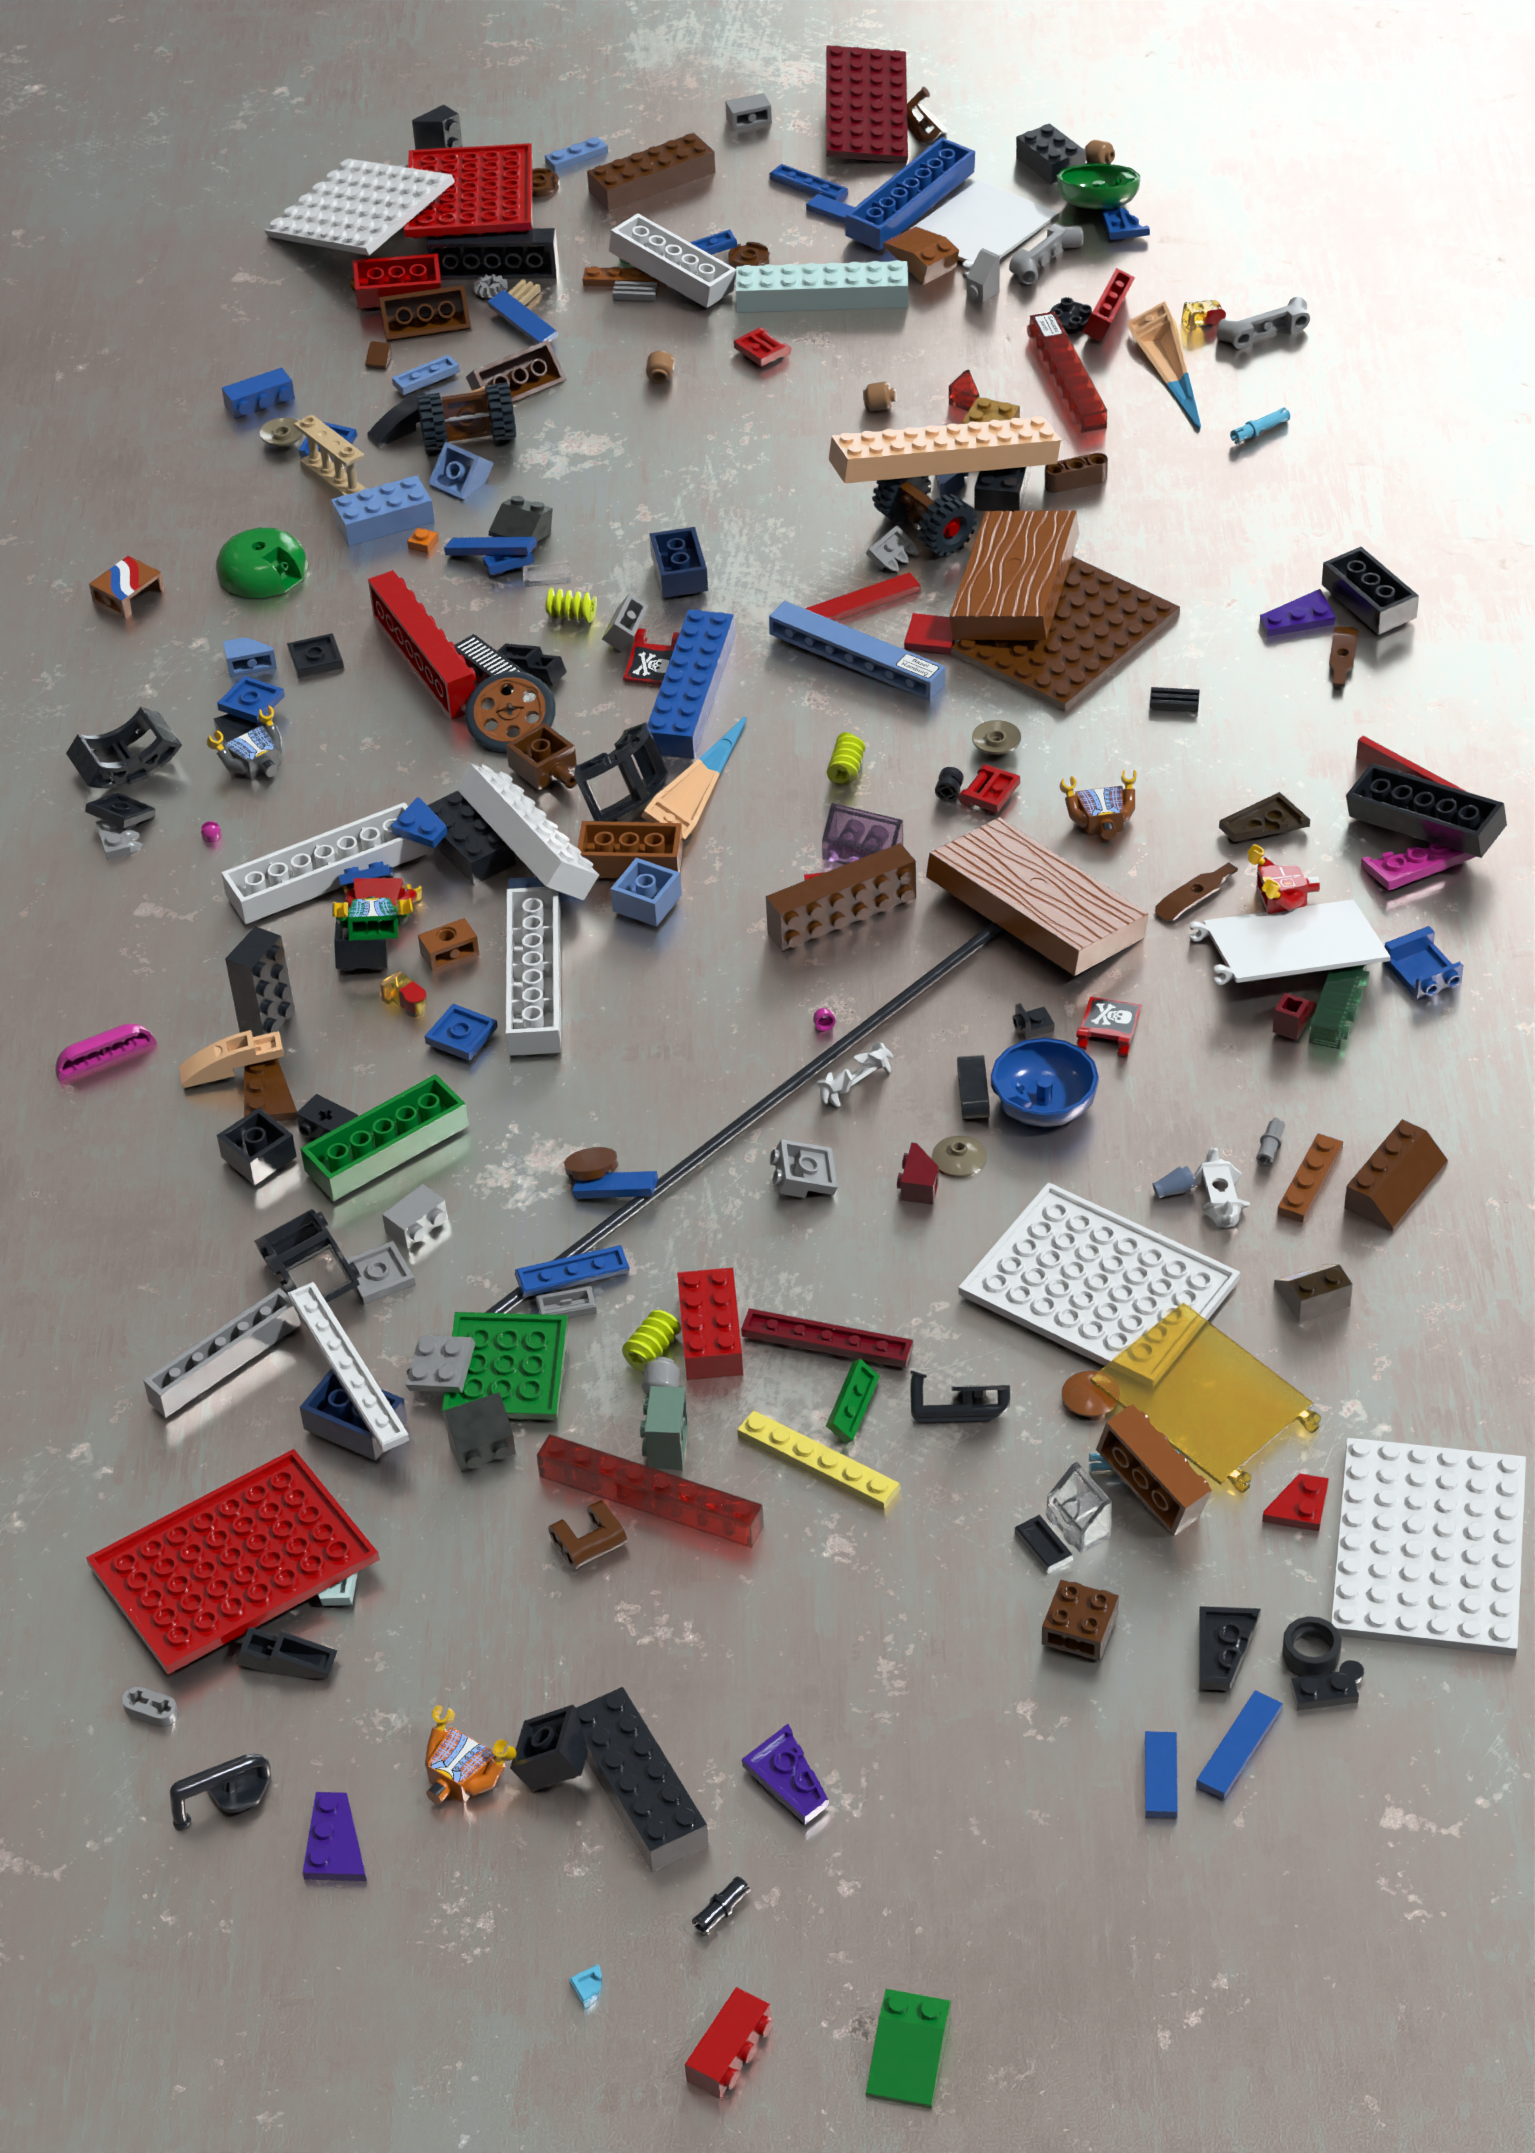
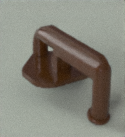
(919, 126)

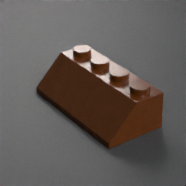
(424, 312)
(524, 371)
(1395, 1176)

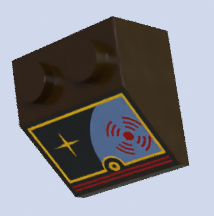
(1316, 1291)

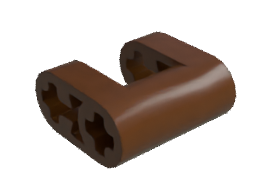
(580, 1551)

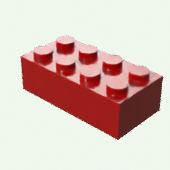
(394, 276)
(710, 1324)

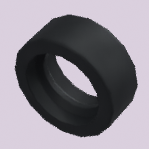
(1317, 1628)

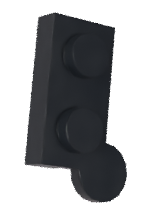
(1328, 1688)

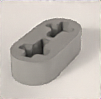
(149, 1708)

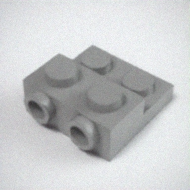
(803, 1168)

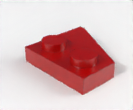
(1299, 1503)

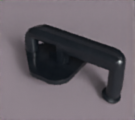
(957, 1412)
(232, 1784)

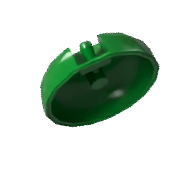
(1098, 185)
(261, 563)

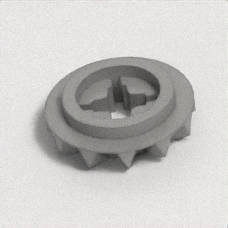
(496, 284)

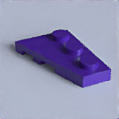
(1298, 615)
(785, 1773)
(332, 1841)

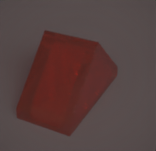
(963, 391)

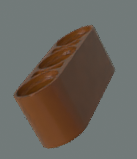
(1076, 472)

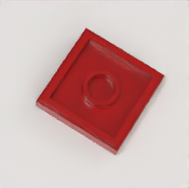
(929, 634)

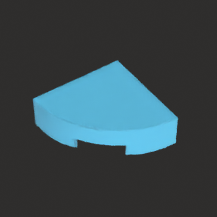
(587, 1985)

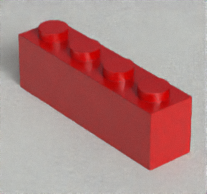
(1108, 305)

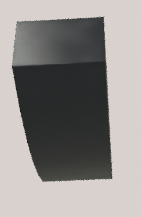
(397, 422)
(532, 661)
(285, 1655)

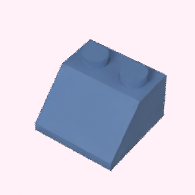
(459, 471)

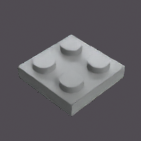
(440, 1364)

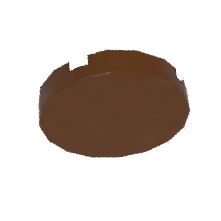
(544, 182)
(750, 254)
(591, 1163)

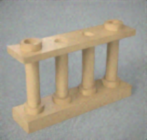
(320, 464)

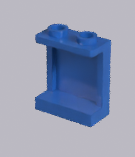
(1421, 964)

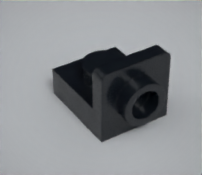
(1032, 1022)

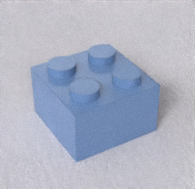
(646, 891)

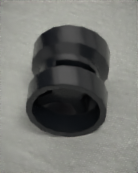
(949, 784)

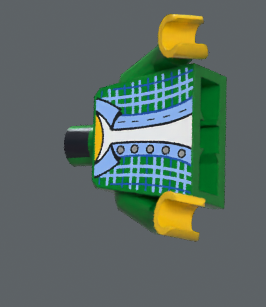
(372, 917)

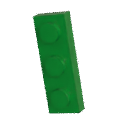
(852, 1401)

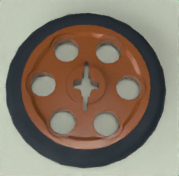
(490, 689)

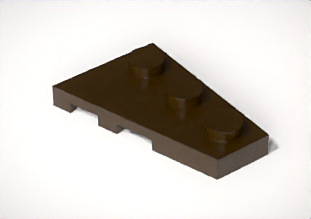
(1264, 818)

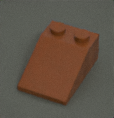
(926, 253)

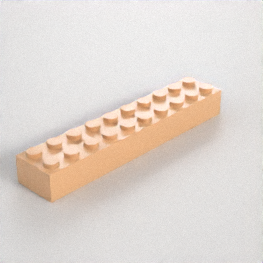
(944, 449)

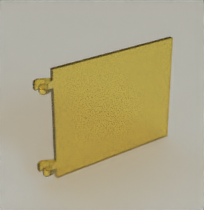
(1205, 1394)

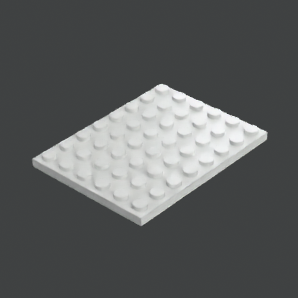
(359, 206)
(1092, 1276)
(1430, 1546)

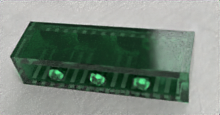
(1338, 1006)

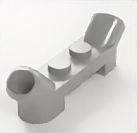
(1059, 238)
(1243, 332)

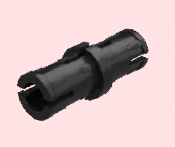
(721, 1905)

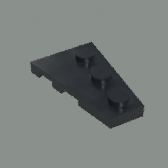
(1223, 1643)

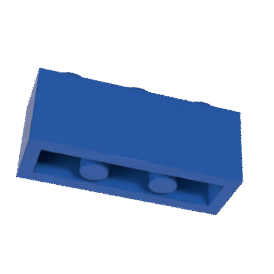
(258, 392)

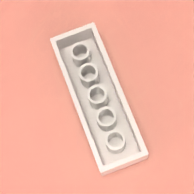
(672, 260)

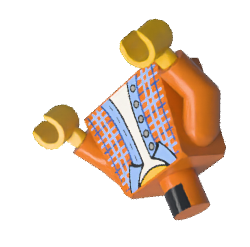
(459, 1763)

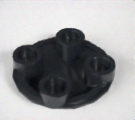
(1071, 313)

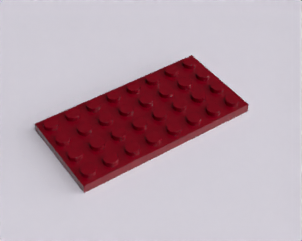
(866, 104)

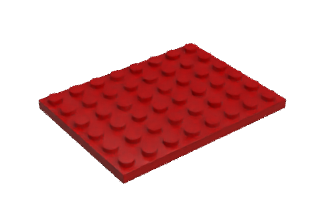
(488, 192)
(231, 1560)

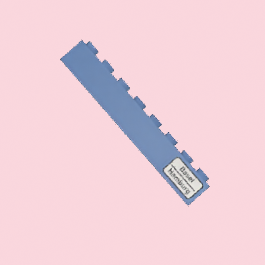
(857, 650)

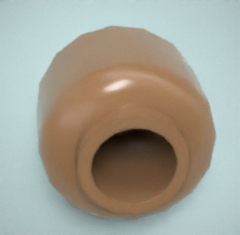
(1099, 152)
(660, 366)
(879, 396)

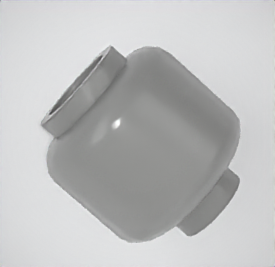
(661, 1373)

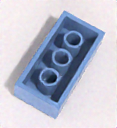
(382, 510)

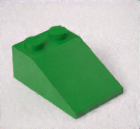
(909, 2048)

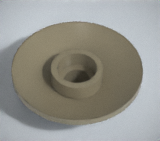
(280, 432)
(996, 737)
(959, 1156)

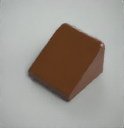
(378, 355)

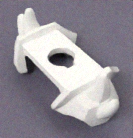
(869, 1062)
(1222, 1206)

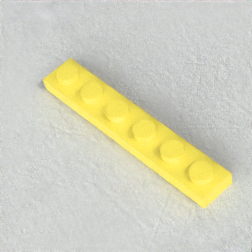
(818, 1460)

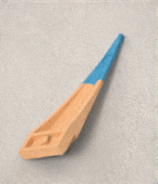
(1160, 341)
(687, 794)

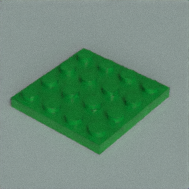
(515, 1357)

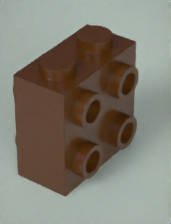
(1080, 1619)

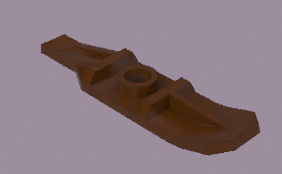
(1342, 653)
(1185, 897)

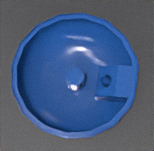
(1045, 1082)

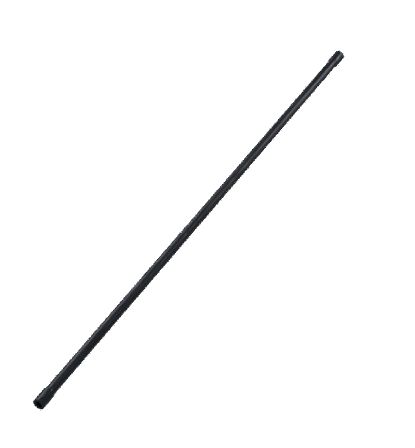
(765, 1104)

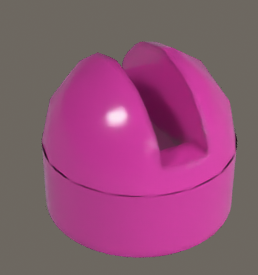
(211, 831)
(824, 1019)

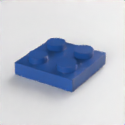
(248, 697)
(461, 1032)

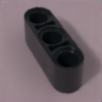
(973, 1087)

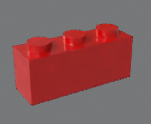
(729, 2043)

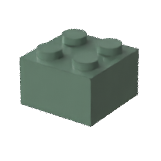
(665, 1427)

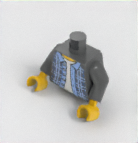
(252, 752)

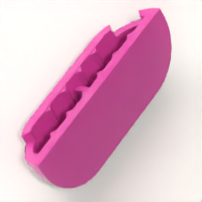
(102, 1049)

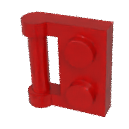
(761, 347)
(995, 792)

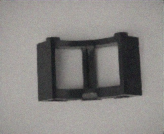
(635, 741)
(131, 767)
(299, 1242)

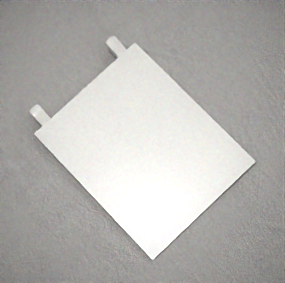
(987, 220)
(1292, 941)

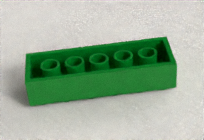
(384, 1137)

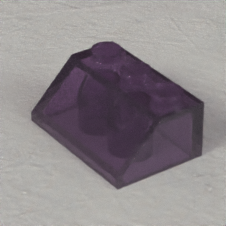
(858, 833)

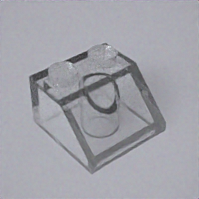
(1080, 1509)

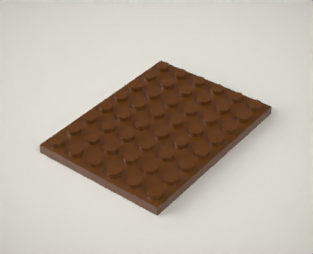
(1091, 634)

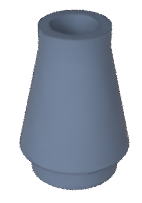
(1174, 1183)

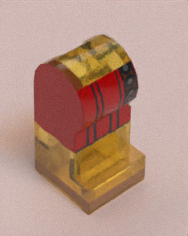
(1202, 313)
(405, 994)

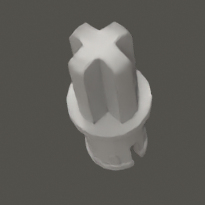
(1270, 1142)

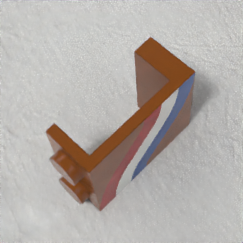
(123, 582)

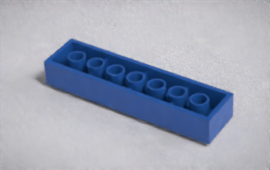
(910, 193)
(691, 682)

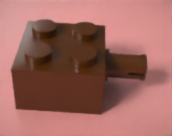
(543, 757)

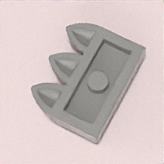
(892, 549)
(117, 840)

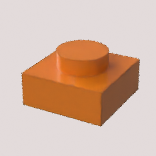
(422, 540)

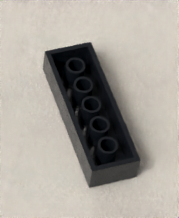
(507, 255)
(1426, 810)
(640, 1781)

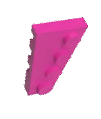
(1417, 863)

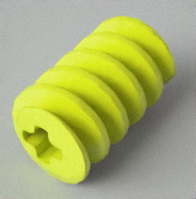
(571, 606)
(846, 758)
(650, 1339)

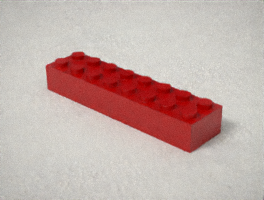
(422, 643)

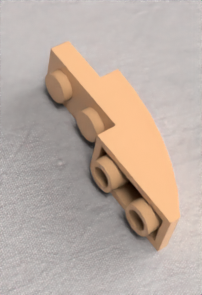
(235, 1051)

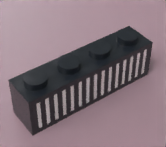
(486, 661)

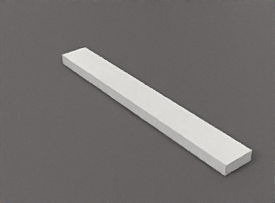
(348, 1367)

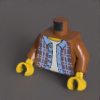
(1101, 809)

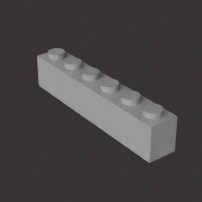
(221, 1353)

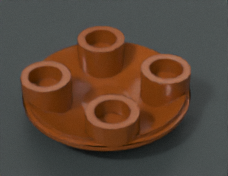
(1085, 1398)

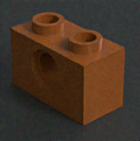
(448, 944)

